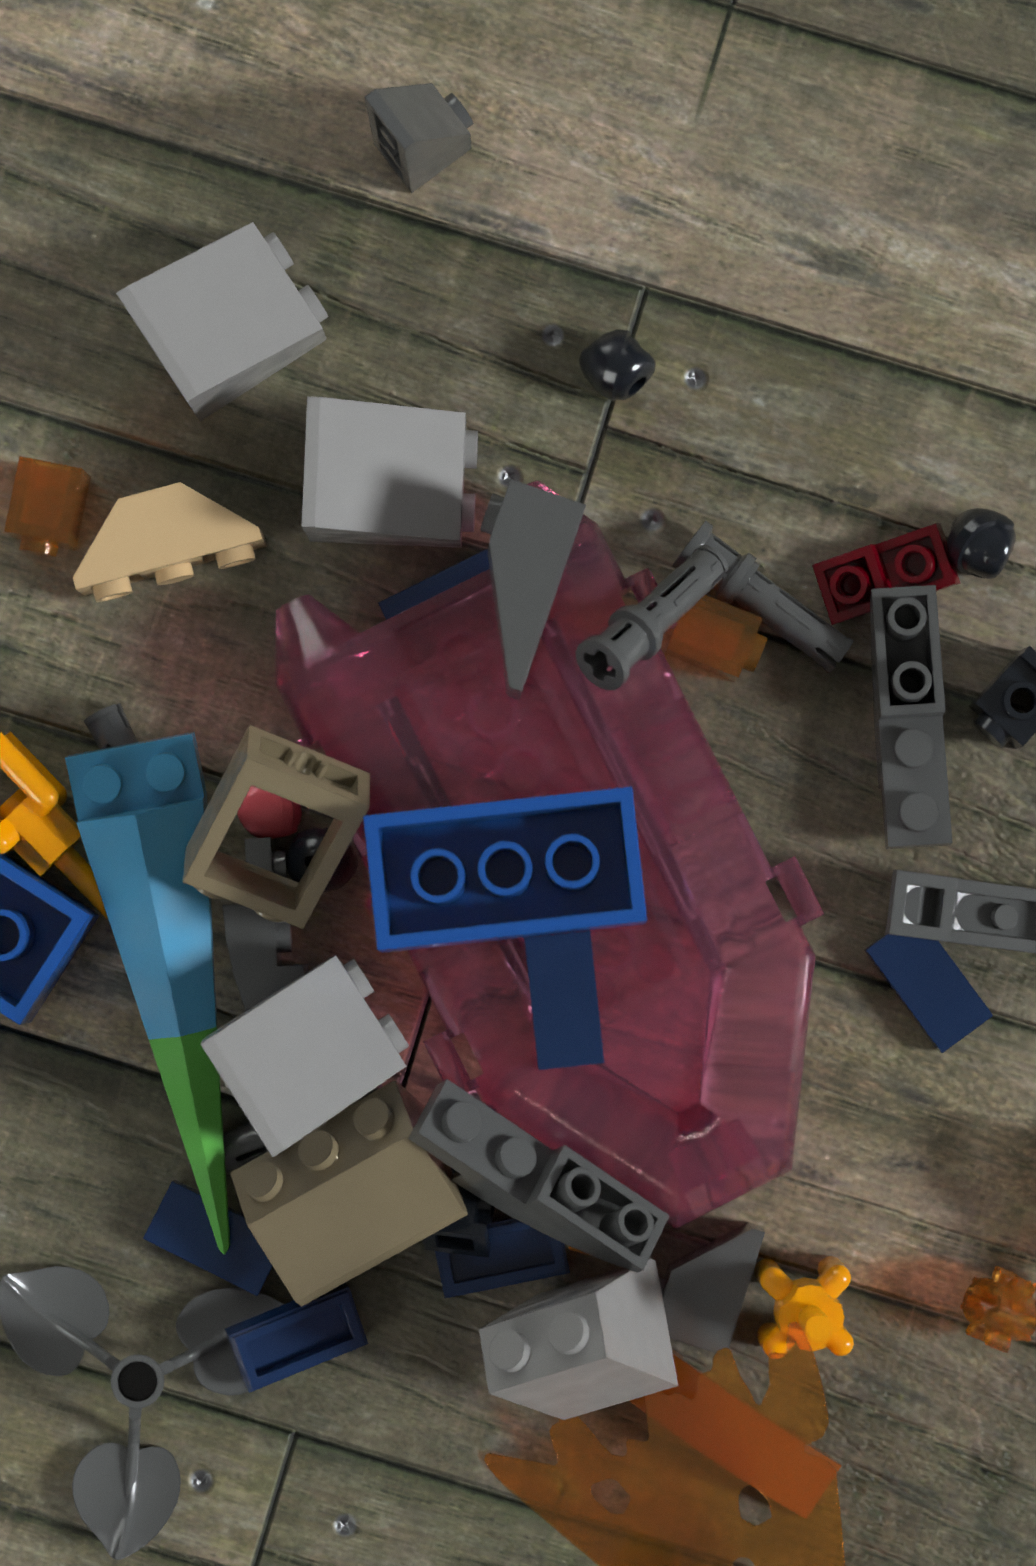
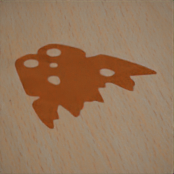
(692, 1472)

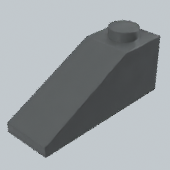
(418, 130)
(526, 559)

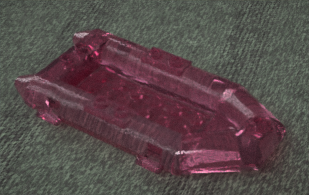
(695, 1004)

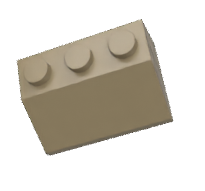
(347, 1195)

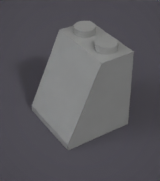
(225, 317)
(386, 474)
(306, 1052)
(582, 1345)

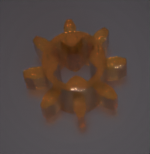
(1000, 1309)

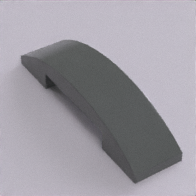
(962, 911)

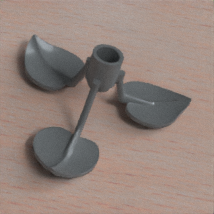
(50, 1323)

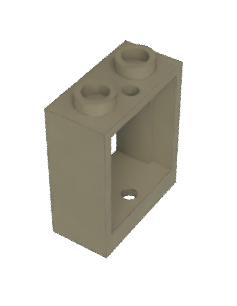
(298, 777)

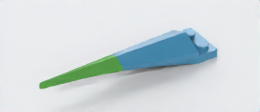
(135, 821)

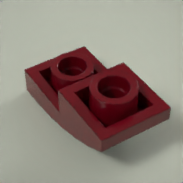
(903, 561)

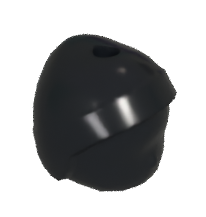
(616, 365)
(981, 542)
(302, 851)

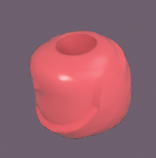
(269, 814)

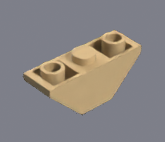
(163, 537)

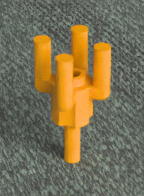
(36, 823)
(809, 1303)

